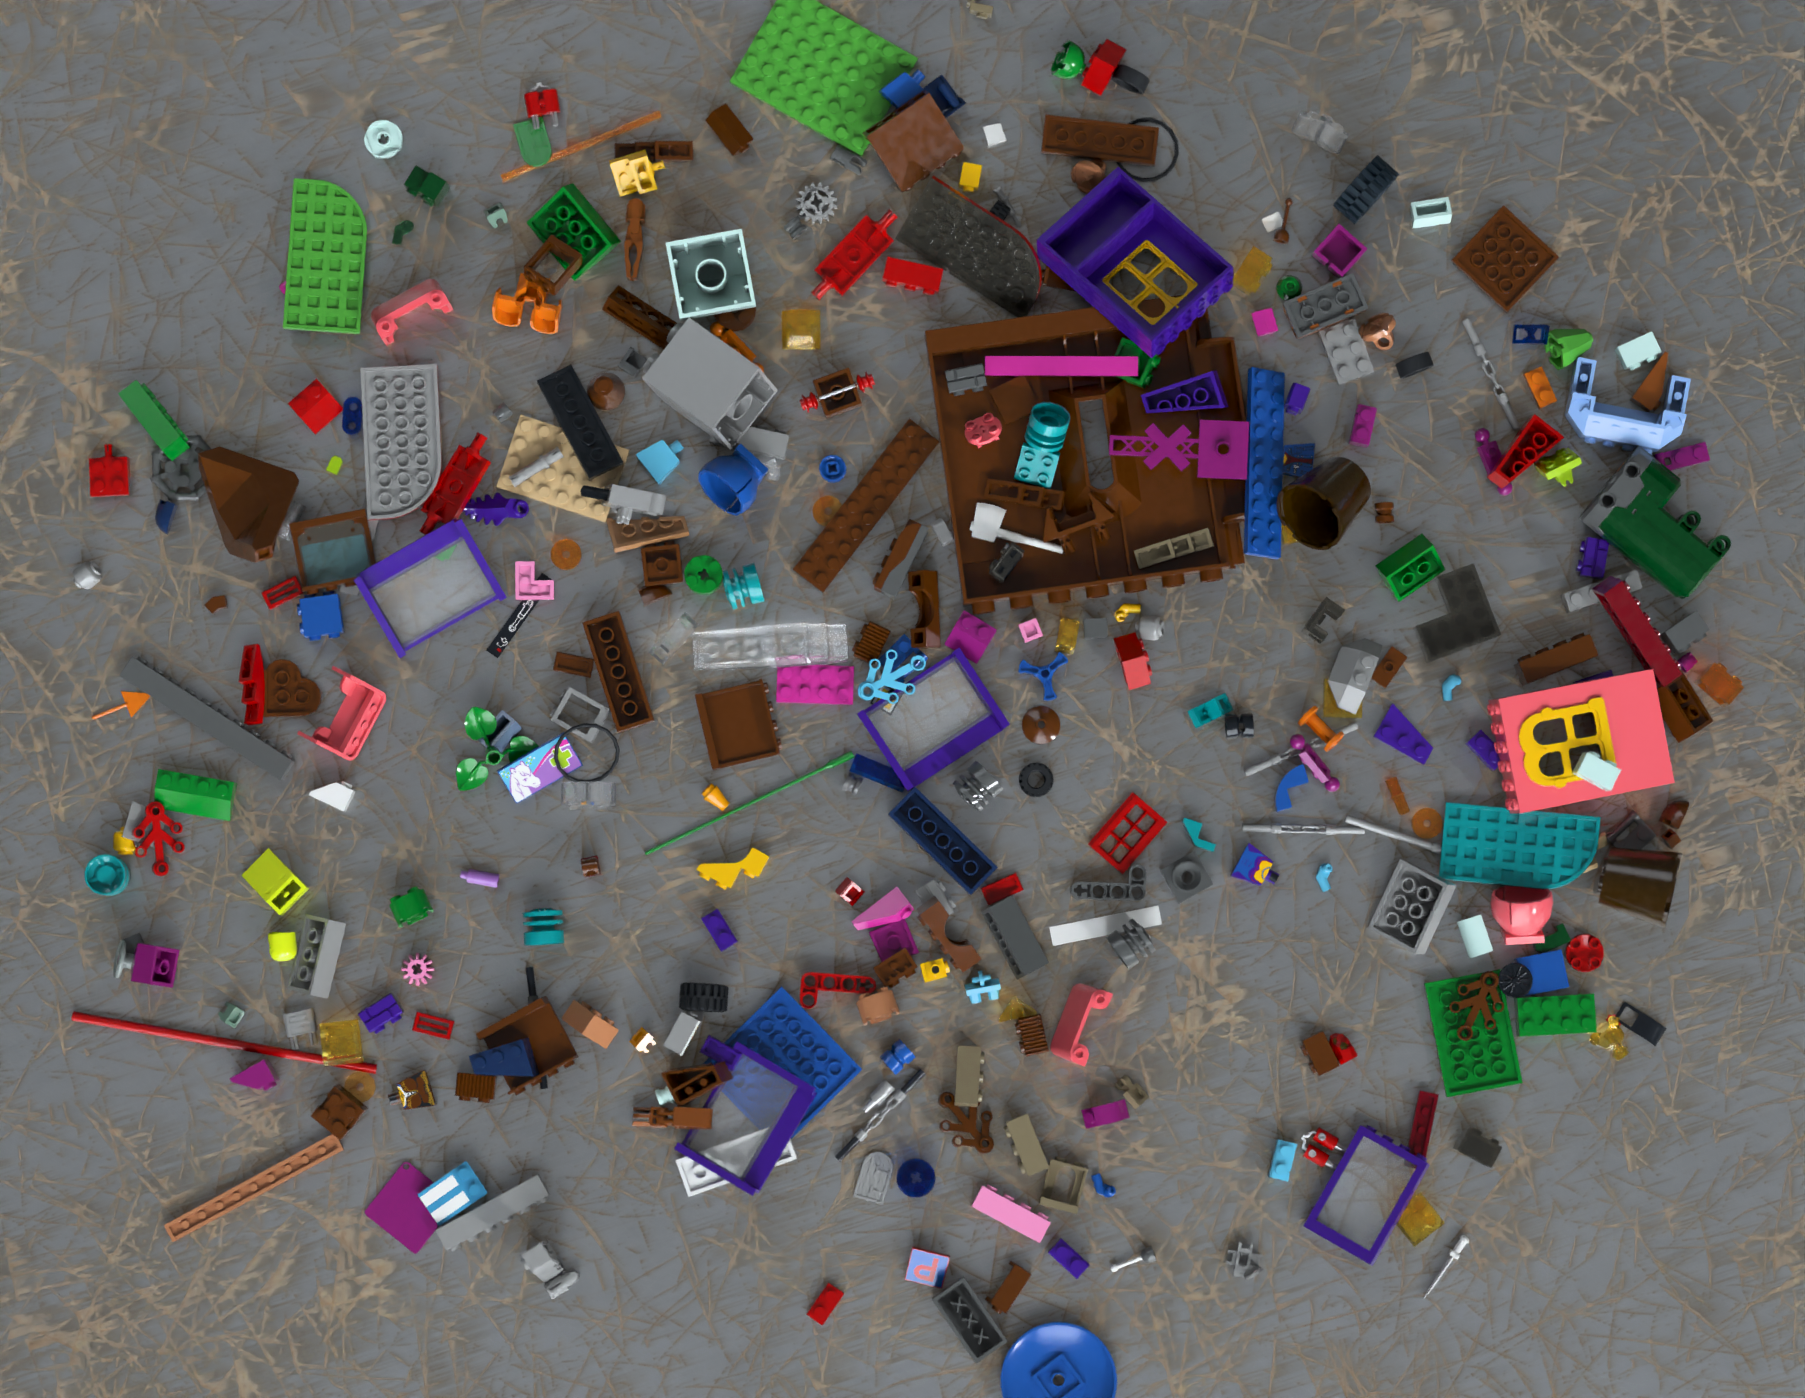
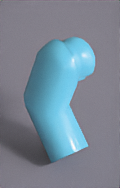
(1448, 685)

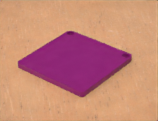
(402, 1211)

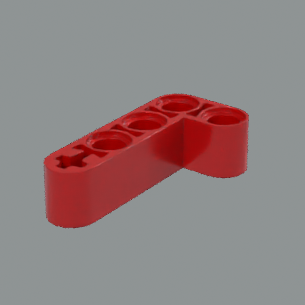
(838, 986)

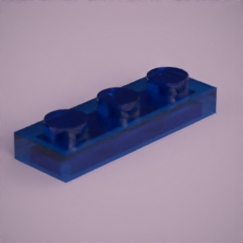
(876, 772)

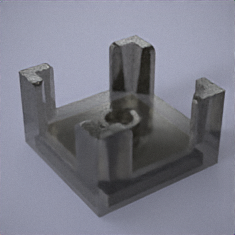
(1328, 607)

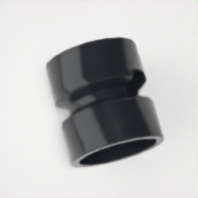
(1232, 726)

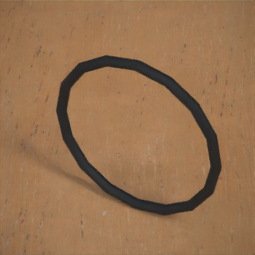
(1174, 159)
(578, 727)

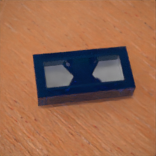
(1531, 334)

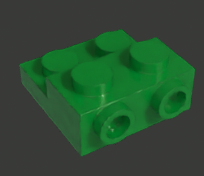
(1145, 363)

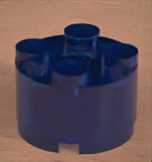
(926, 1175)

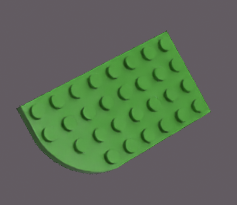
(325, 259)

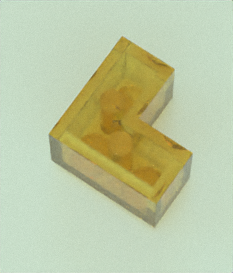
(1252, 269)

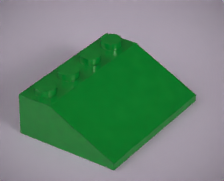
(576, 224)

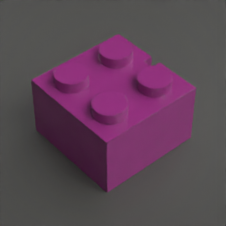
(1339, 251)

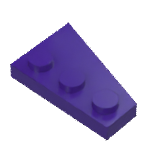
(1403, 736)

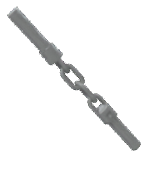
(1502, 397)
(1276, 759)
(1330, 829)

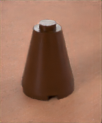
(606, 391)

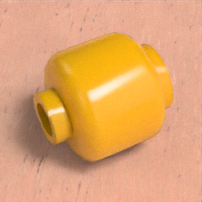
(123, 845)

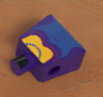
(1254, 867)

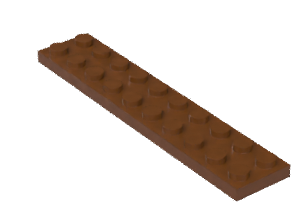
(866, 505)

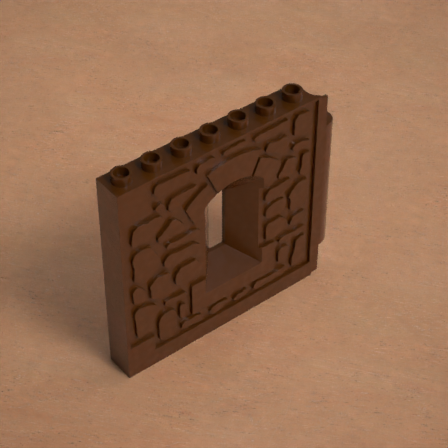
(1147, 502)

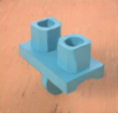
(982, 985)

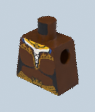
(414, 1092)

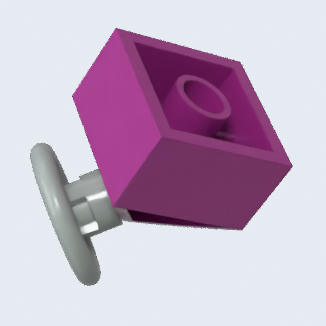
(148, 964)

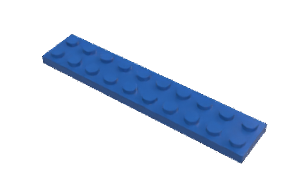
(1264, 462)

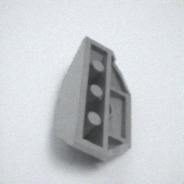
(1353, 673)

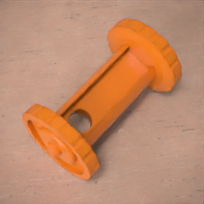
(1321, 728)

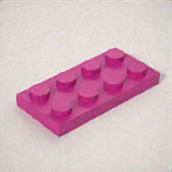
(815, 684)

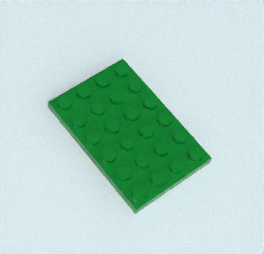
(1484, 1060)

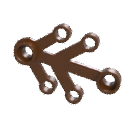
(1478, 1002)
(968, 1125)

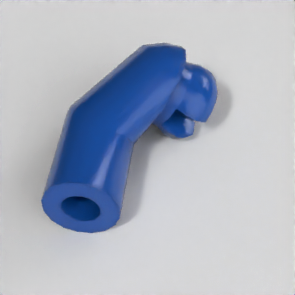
(1102, 1188)

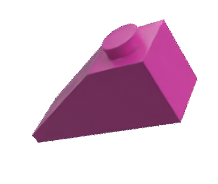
(887, 910)

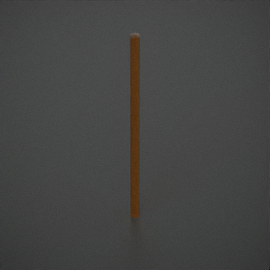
(585, 144)

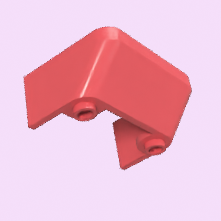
(353, 718)

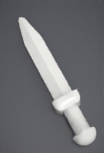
(1454, 1254)

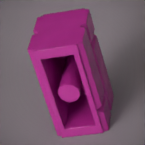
(1362, 425)

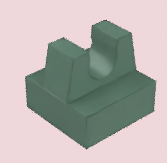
(494, 213)
(232, 1015)

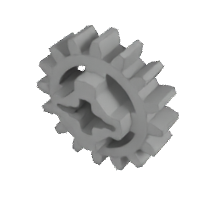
(807, 205)

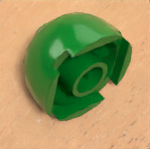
(1069, 61)

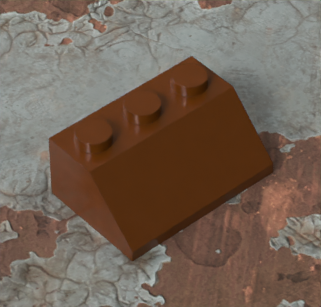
(1682, 708)

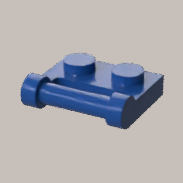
(904, 650)

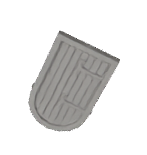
(874, 1178)

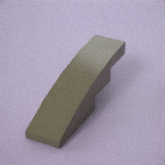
(1173, 548)

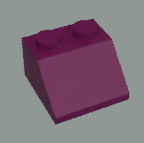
(970, 636)
(257, 1076)

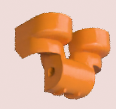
(509, 309)

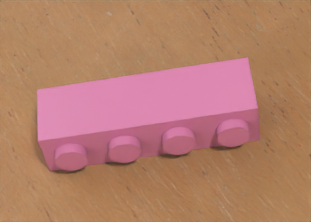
(1011, 1214)

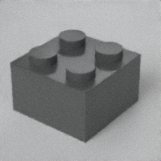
(1684, 632)

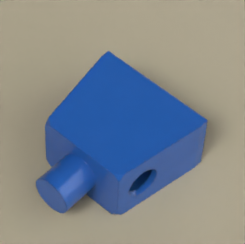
(902, 88)

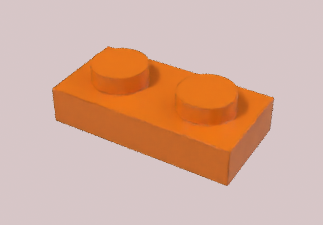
(1540, 387)

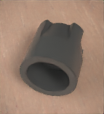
(502, 412)

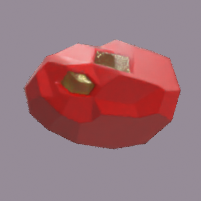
(1342, 1048)

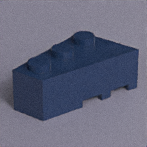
(508, 1060)

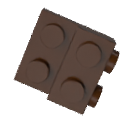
(662, 564)

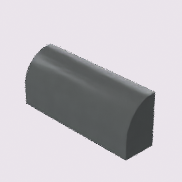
(1015, 937)

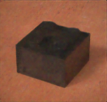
(1477, 1147)

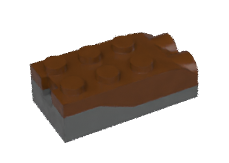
(900, 559)

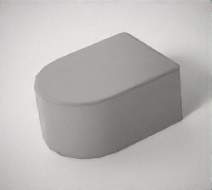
(942, 532)

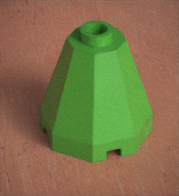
(1567, 345)

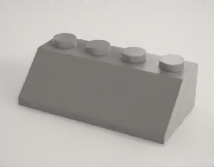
(316, 956)

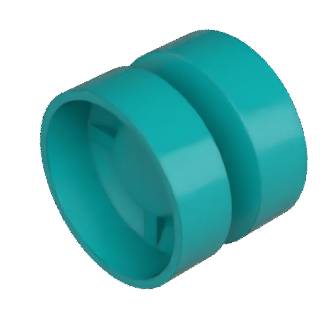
(107, 875)

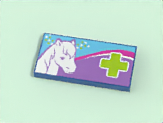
(538, 768)

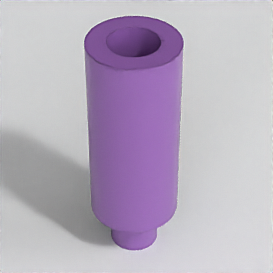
(481, 877)

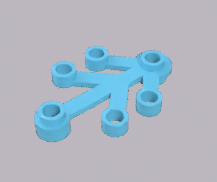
(887, 678)

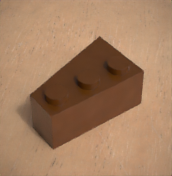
(695, 1081)

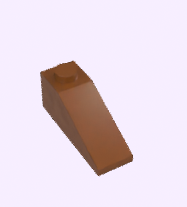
(1651, 388)

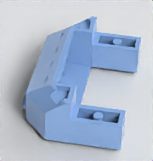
(1623, 425)

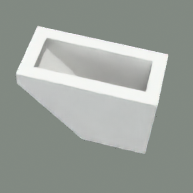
(335, 795)

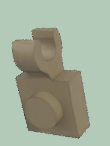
(1133, 1092)

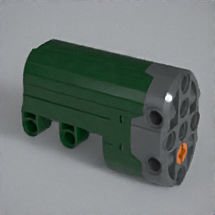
(1633, 521)

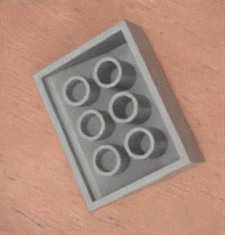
(1412, 907)

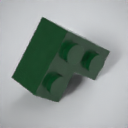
(427, 186)

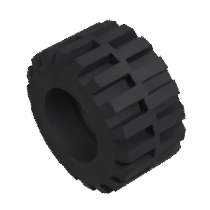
(703, 997)

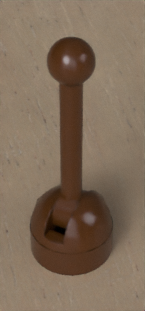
(1281, 235)

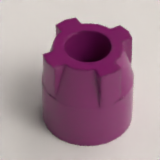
(1687, 662)

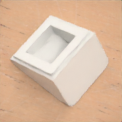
(994, 134)

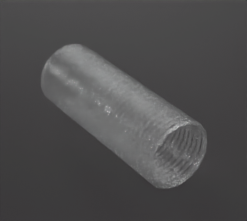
(289, 518)

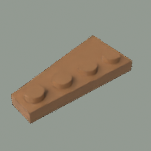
(645, 531)

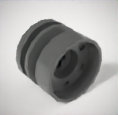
(977, 786)
(1131, 943)

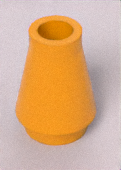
(715, 796)

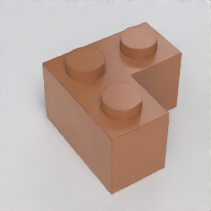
(590, 1023)

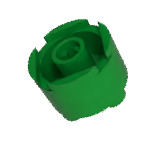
(698, 565)
(410, 907)

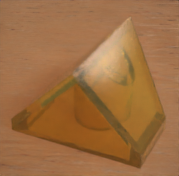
(1016, 1009)

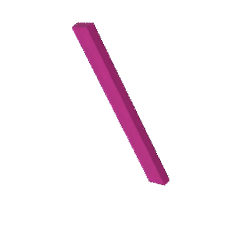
(1061, 365)

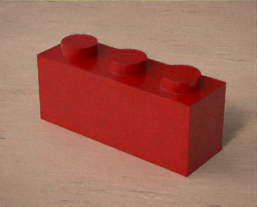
(912, 276)

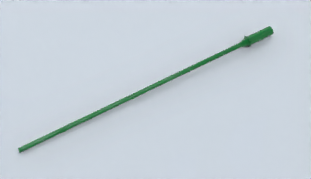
(831, 764)

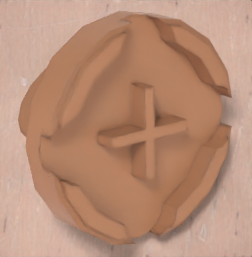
(1088, 174)
(1379, 327)

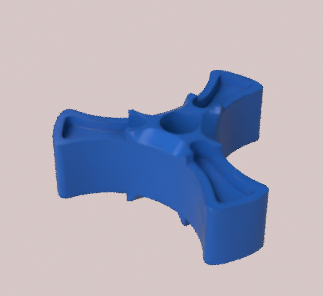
(1044, 674)

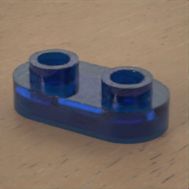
(352, 416)

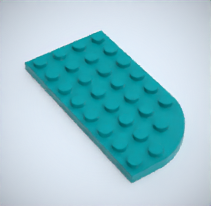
(1516, 849)

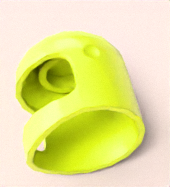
(282, 945)

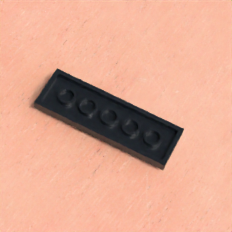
(580, 422)

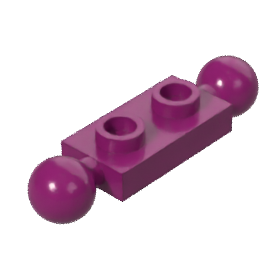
(1490, 455)
(1317, 766)

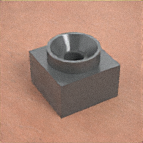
(1181, 889)

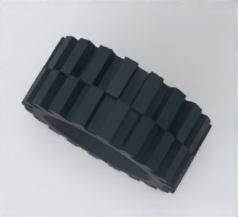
(1366, 189)

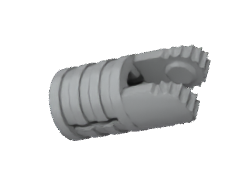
(566, 1281)

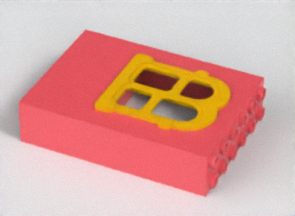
(1626, 730)

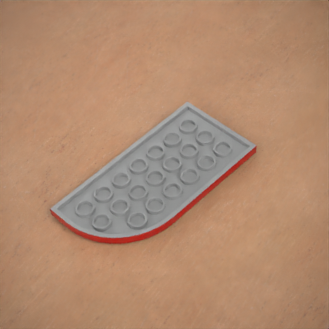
(400, 438)

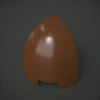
(654, 593)
(1674, 813)

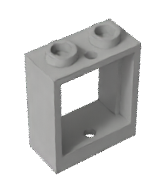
(601, 717)

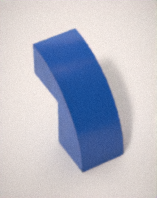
(1293, 778)

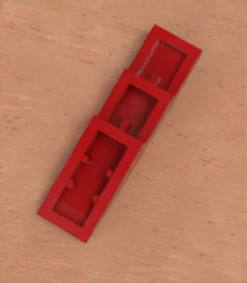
(254, 684)

